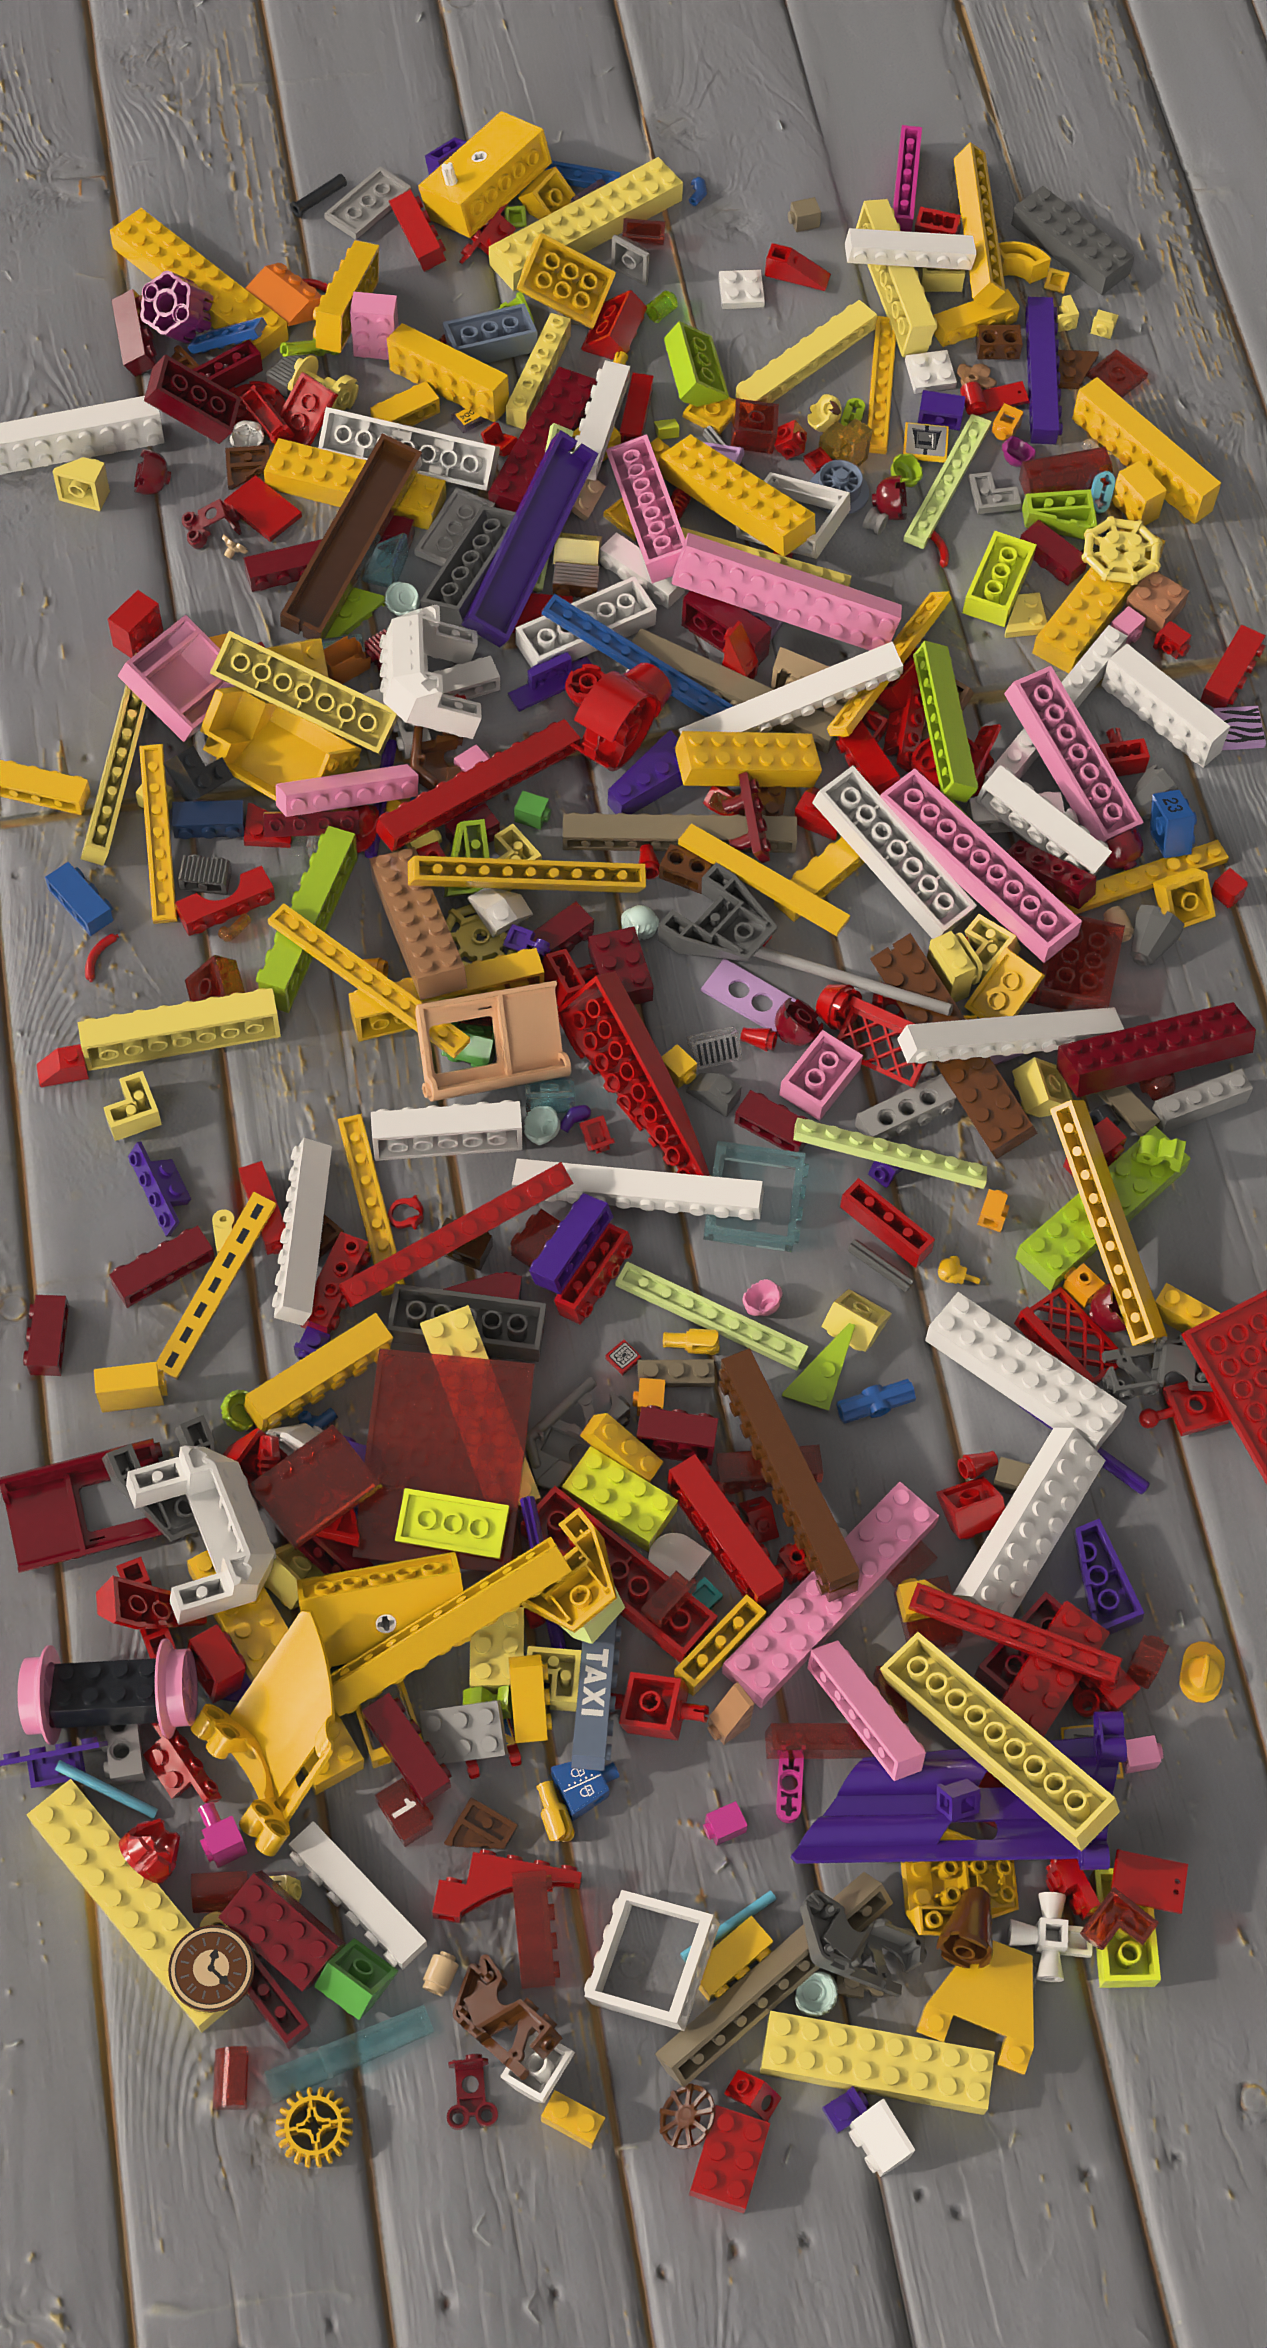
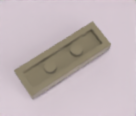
(678, 1372)

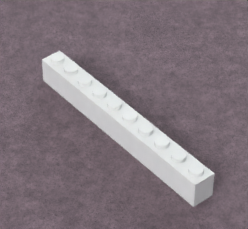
(1078, 685)
(806, 694)
(1003, 1034)
(654, 1189)

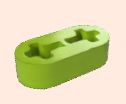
(848, 415)

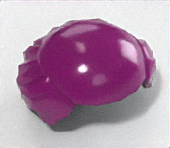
(1017, 450)

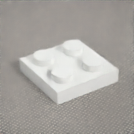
(741, 289)
(930, 371)

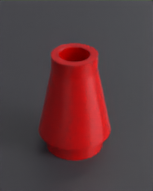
(648, 857)
(760, 1037)
(975, 1464)

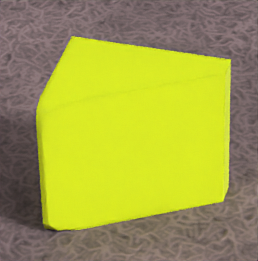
(667, 429)

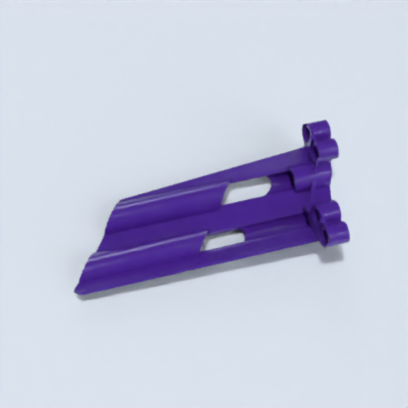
(900, 1822)

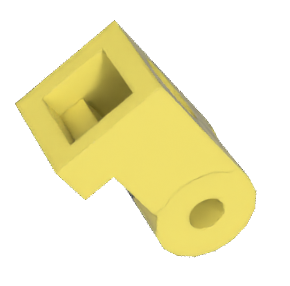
(223, 1223)

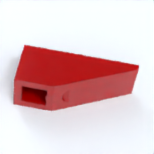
(793, 267)
(739, 652)

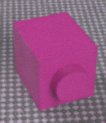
(725, 1823)

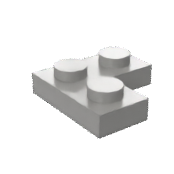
(989, 499)

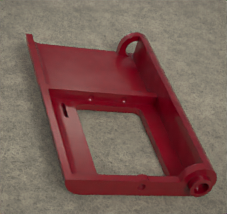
(49, 1514)

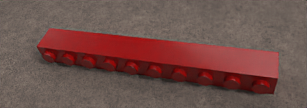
(476, 785)
(455, 1234)

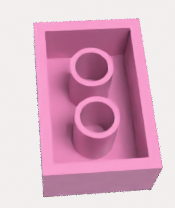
(372, 323)
(820, 1075)

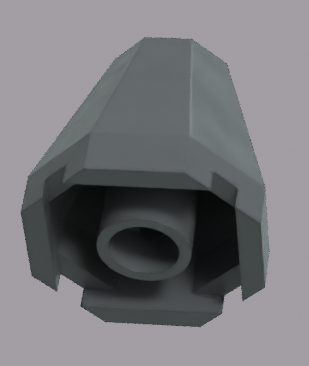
(1150, 783)
(1153, 934)

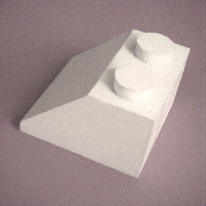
(542, 2073)
(881, 2139)

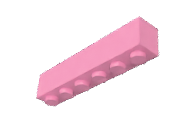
(346, 790)
(866, 1710)

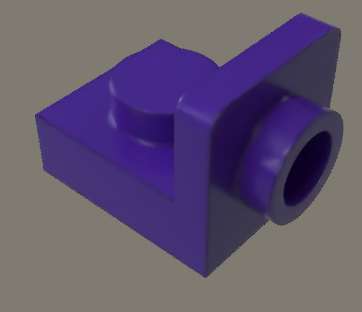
(883, 1173)
(310, 1342)
(845, 2109)

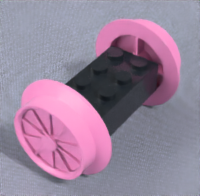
(107, 1692)

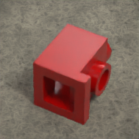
(1173, 640)

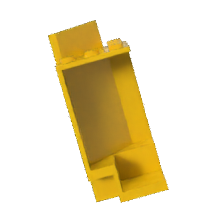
(270, 744)

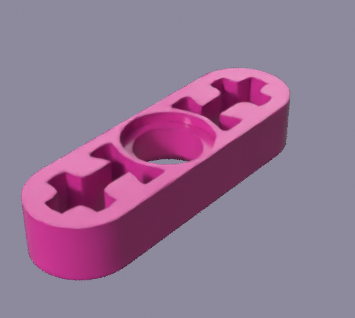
(795, 1802)

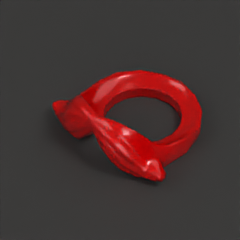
(411, 1221)

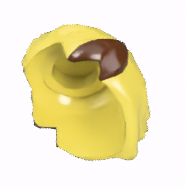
(824, 413)

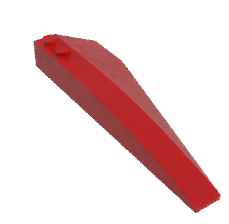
(614, 1039)

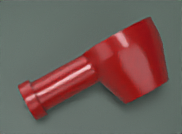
(1084, 1699)

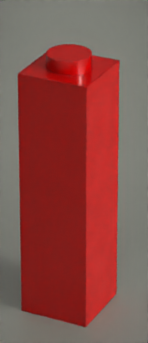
(636, 407)
(256, 1180)

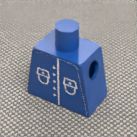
(582, 1787)

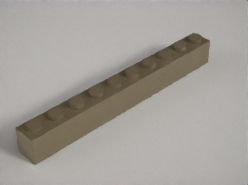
(731, 685)
(631, 831)
(762, 1988)

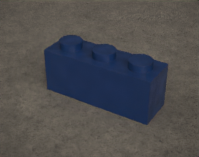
(208, 819)

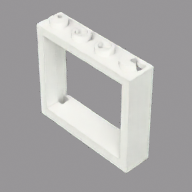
(815, 495)
(692, 1973)

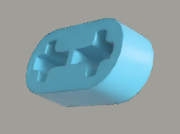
(1106, 493)

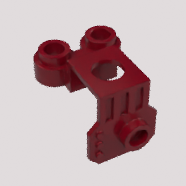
(199, 525)
(470, 2103)

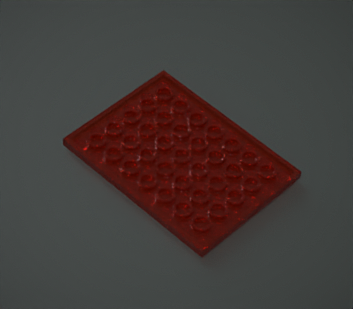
(445, 1431)

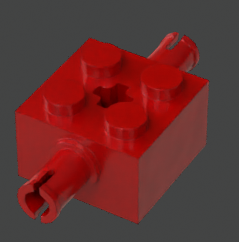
(656, 1706)

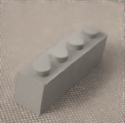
(1202, 1100)

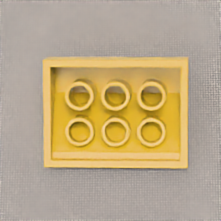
(565, 280)

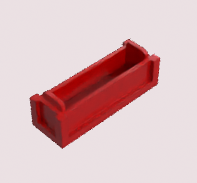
(266, 415)

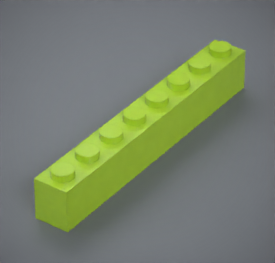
(945, 721)

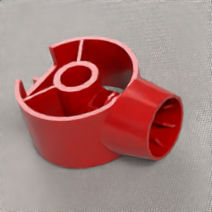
(621, 714)

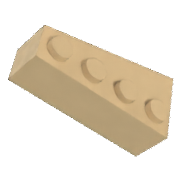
(792, 667)

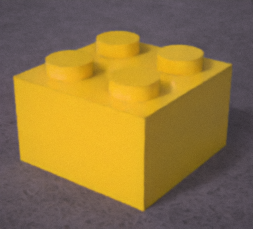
(1138, 494)

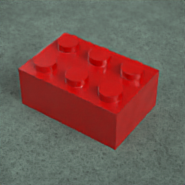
(730, 2159)

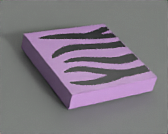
(1245, 727)

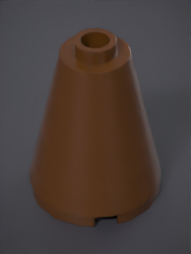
(969, 1931)

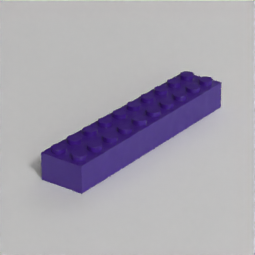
(529, 539)

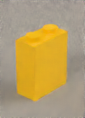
(130, 1387)

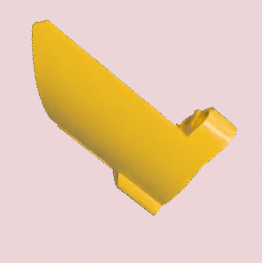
(277, 1730)

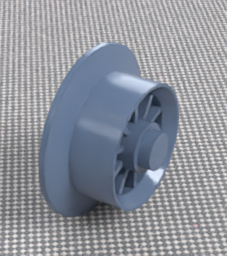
(845, 477)

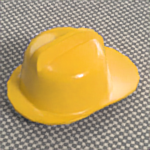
(1202, 1672)

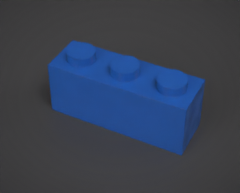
(80, 898)

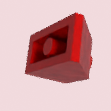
(62, 1066)

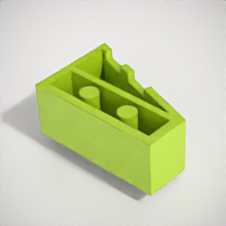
(1063, 511)
(469, 842)

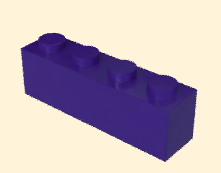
(571, 1243)

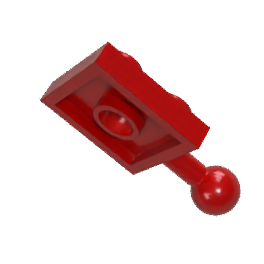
(1186, 1418)

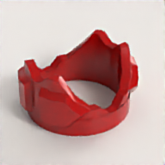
(151, 1850)

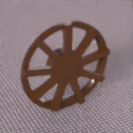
(686, 2116)

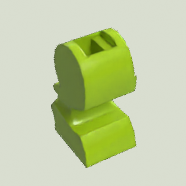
(1155, 1150)
(481, 1694)

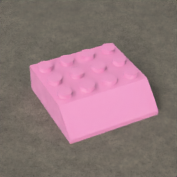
(176, 677)

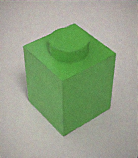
(532, 810)

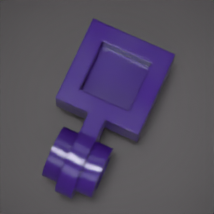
(522, 938)

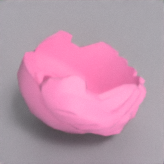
(762, 1298)

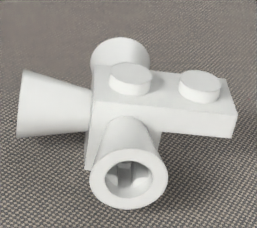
(1051, 1937)

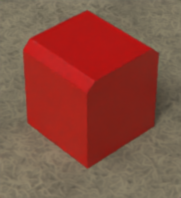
(1229, 888)

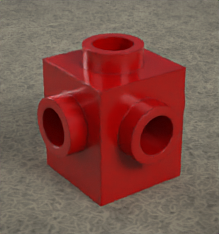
(791, 439)
(792, 1569)

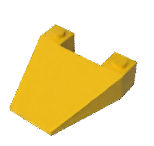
(587, 1587)
(991, 1998)

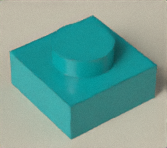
(707, 1593)

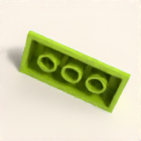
(695, 365)

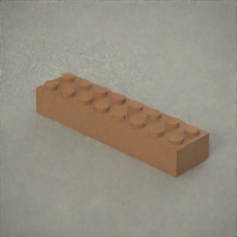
(418, 927)

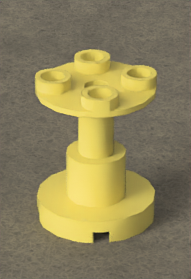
(344, 386)

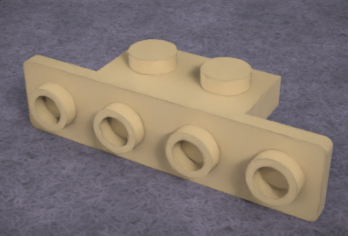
(588, 498)

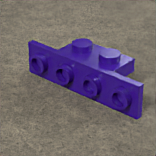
(545, 680)
(161, 1185)
(43, 1764)

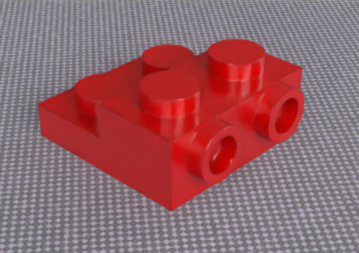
(1067, 1878)

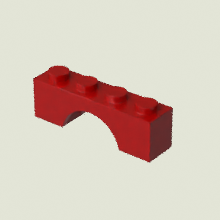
(200, 913)
(136, 1571)

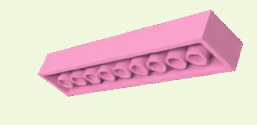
(785, 593)
(983, 867)
(807, 1618)

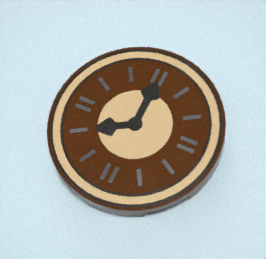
(211, 1969)

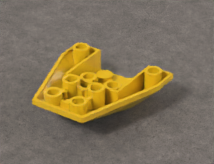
(936, 1887)

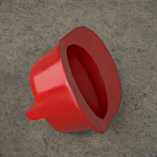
(367, 826)

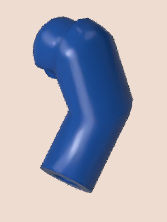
(700, 191)
(319, 1421)

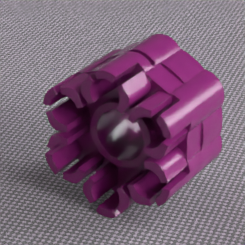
(175, 306)

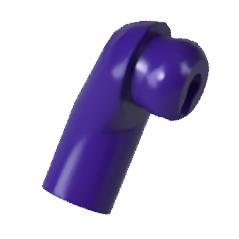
(574, 1115)

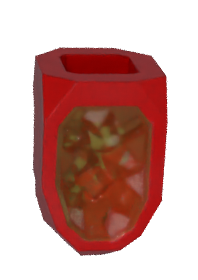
(714, 800)

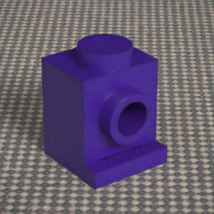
(958, 1799)

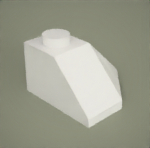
(499, 909)
(294, 1436)

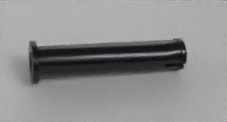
(318, 195)

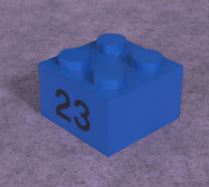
(1172, 823)

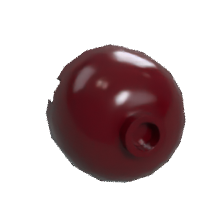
(151, 473)
(891, 497)
(1125, 850)
(797, 1023)
(1106, 1310)

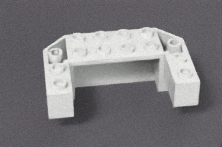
(406, 681)
(226, 1521)

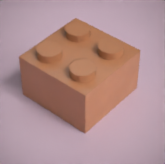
(1157, 600)

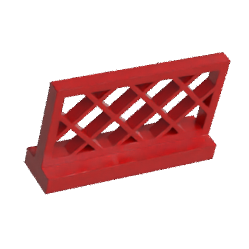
(888, 1021)
(1039, 1334)

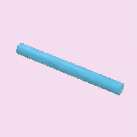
(106, 1789)
(739, 1918)

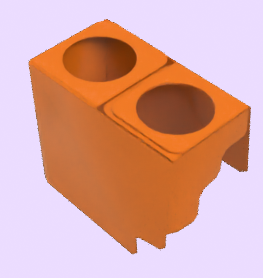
(353, 660)

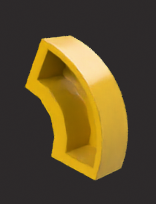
(1024, 261)

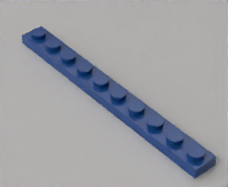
(630, 655)

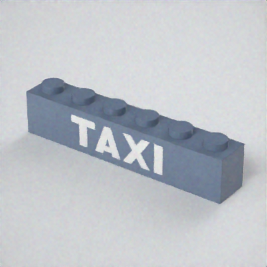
(595, 1701)

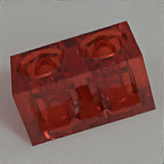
(1147, 1660)

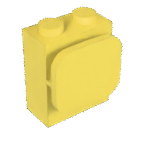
(955, 964)

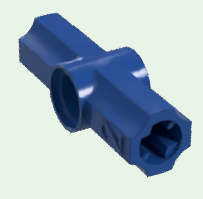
(876, 1401)

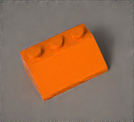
(285, 293)

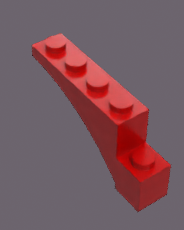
(489, 1879)

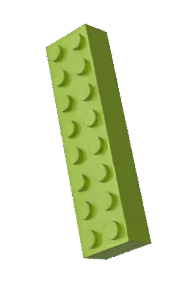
(315, 901)
(1068, 1236)

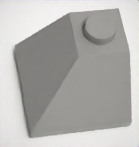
(630, 259)

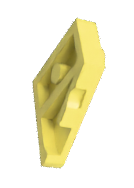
(1027, 616)

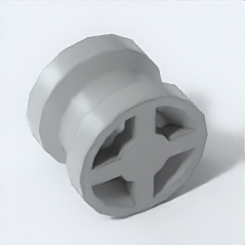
(875, 521)

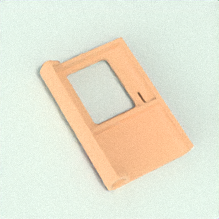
(524, 1037)

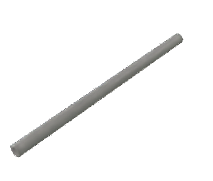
(855, 980)

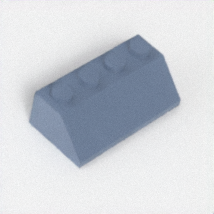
(493, 334)

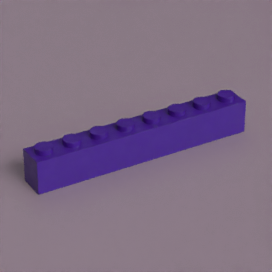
(1042, 370)

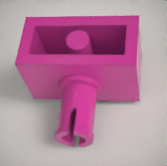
(221, 1837)

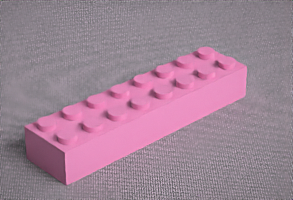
(648, 506)
(1072, 755)

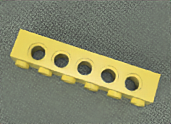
(538, 370)

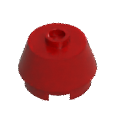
(581, 682)
(834, 1004)

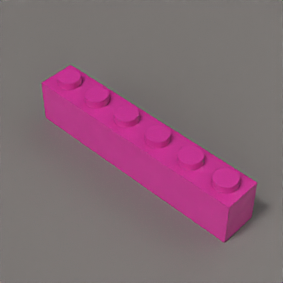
(907, 176)

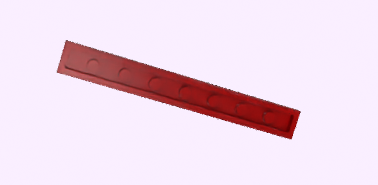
(1015, 1633)

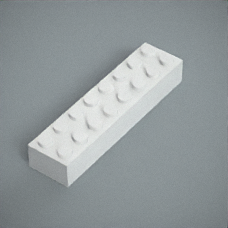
(78, 434)
(443, 455)
(894, 853)
(1024, 1371)
(1031, 1523)

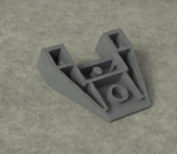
(728, 929)
(172, 1515)

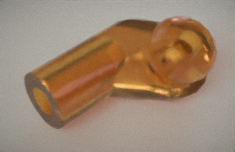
(235, 929)

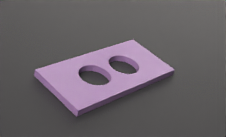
(728, 973)

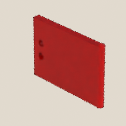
(1150, 1880)

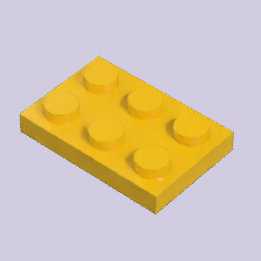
(1005, 987)

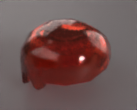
(1159, 1087)

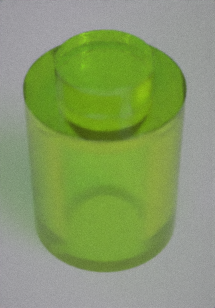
(661, 306)

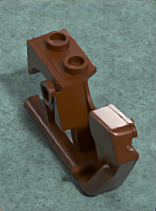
(428, 758)
(484, 2016)

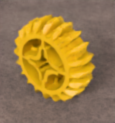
(301, 2128)

